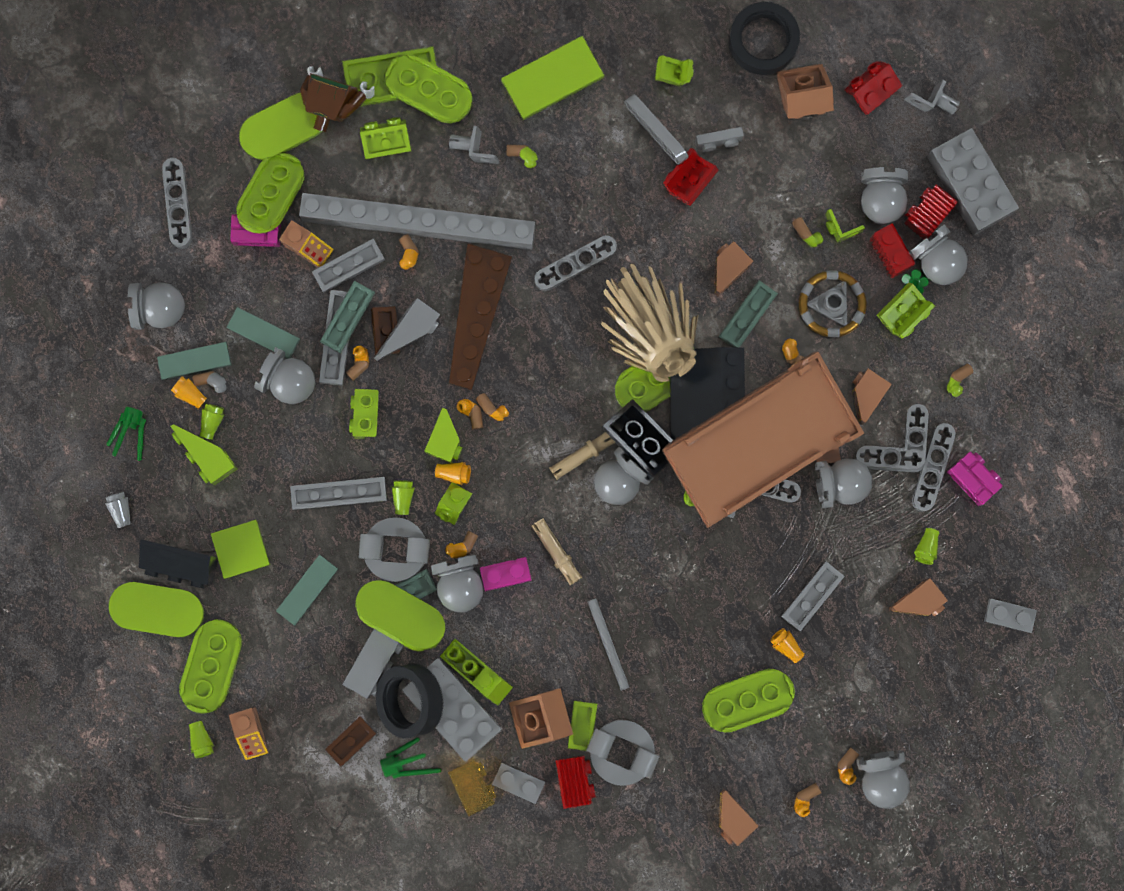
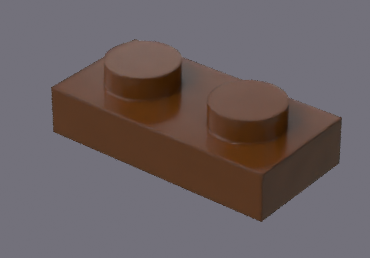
(383, 322)
(350, 741)

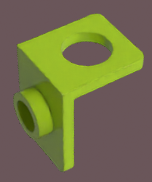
(833, 228)

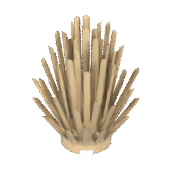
(659, 338)

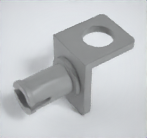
(936, 98)
(472, 145)

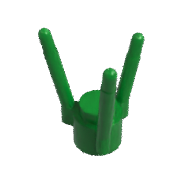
(129, 419)
(393, 764)

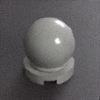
(884, 197)
(941, 259)
(157, 305)
(287, 379)
(619, 479)
(845, 481)
(459, 585)
(884, 780)

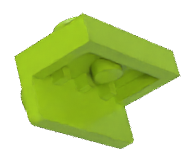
(905, 311)
(365, 413)

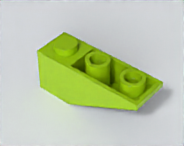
(211, 459)
(476, 672)

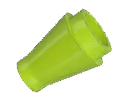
(210, 420)
(402, 496)
(927, 548)
(200, 741)

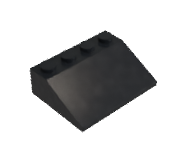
(706, 388)

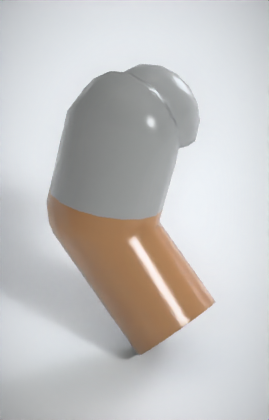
(212, 379)

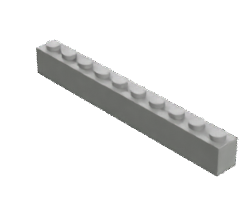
(417, 221)

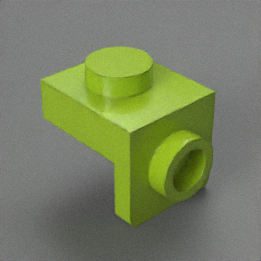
(674, 70)
(452, 503)

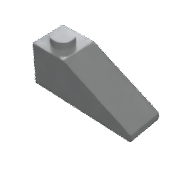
(413, 325)

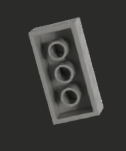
(972, 181)
(463, 720)

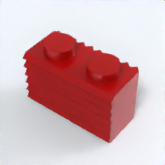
(930, 212)
(892, 251)
(574, 781)

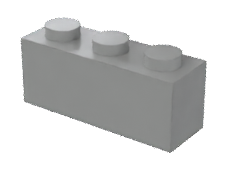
(372, 664)

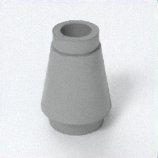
(119, 509)

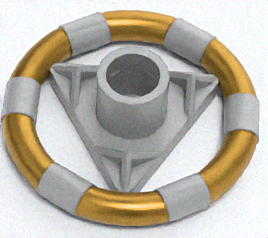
(832, 303)

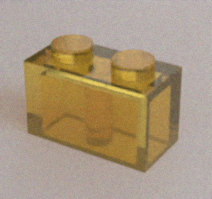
(472, 787)

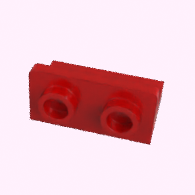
(874, 86)
(690, 177)

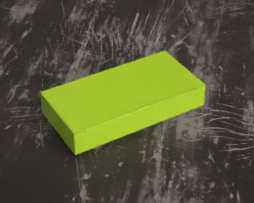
(582, 725)

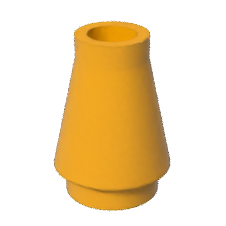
(188, 392)
(454, 472)
(786, 644)

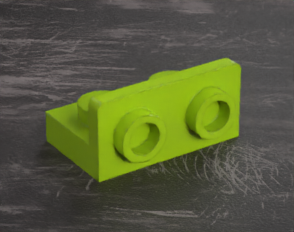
(385, 138)

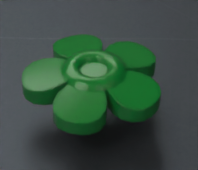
(916, 279)

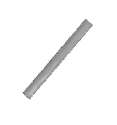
(608, 644)

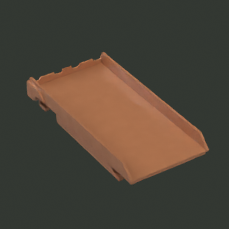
(762, 439)

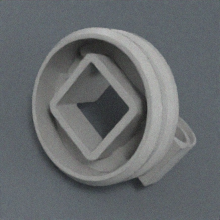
(372, 549)
(643, 762)

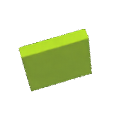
(240, 549)

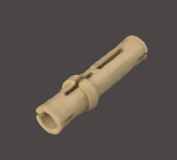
(591, 449)
(554, 548)

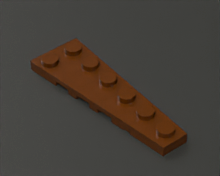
(480, 294)

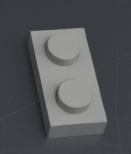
(709, 141)
(1010, 615)
(518, 783)

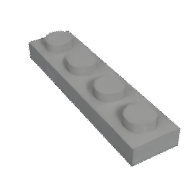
(333, 363)
(338, 493)

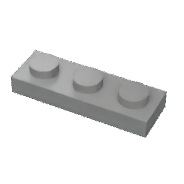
(348, 265)
(812, 596)

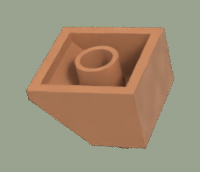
(805, 91)
(541, 718)

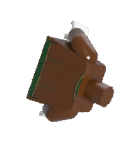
(331, 98)

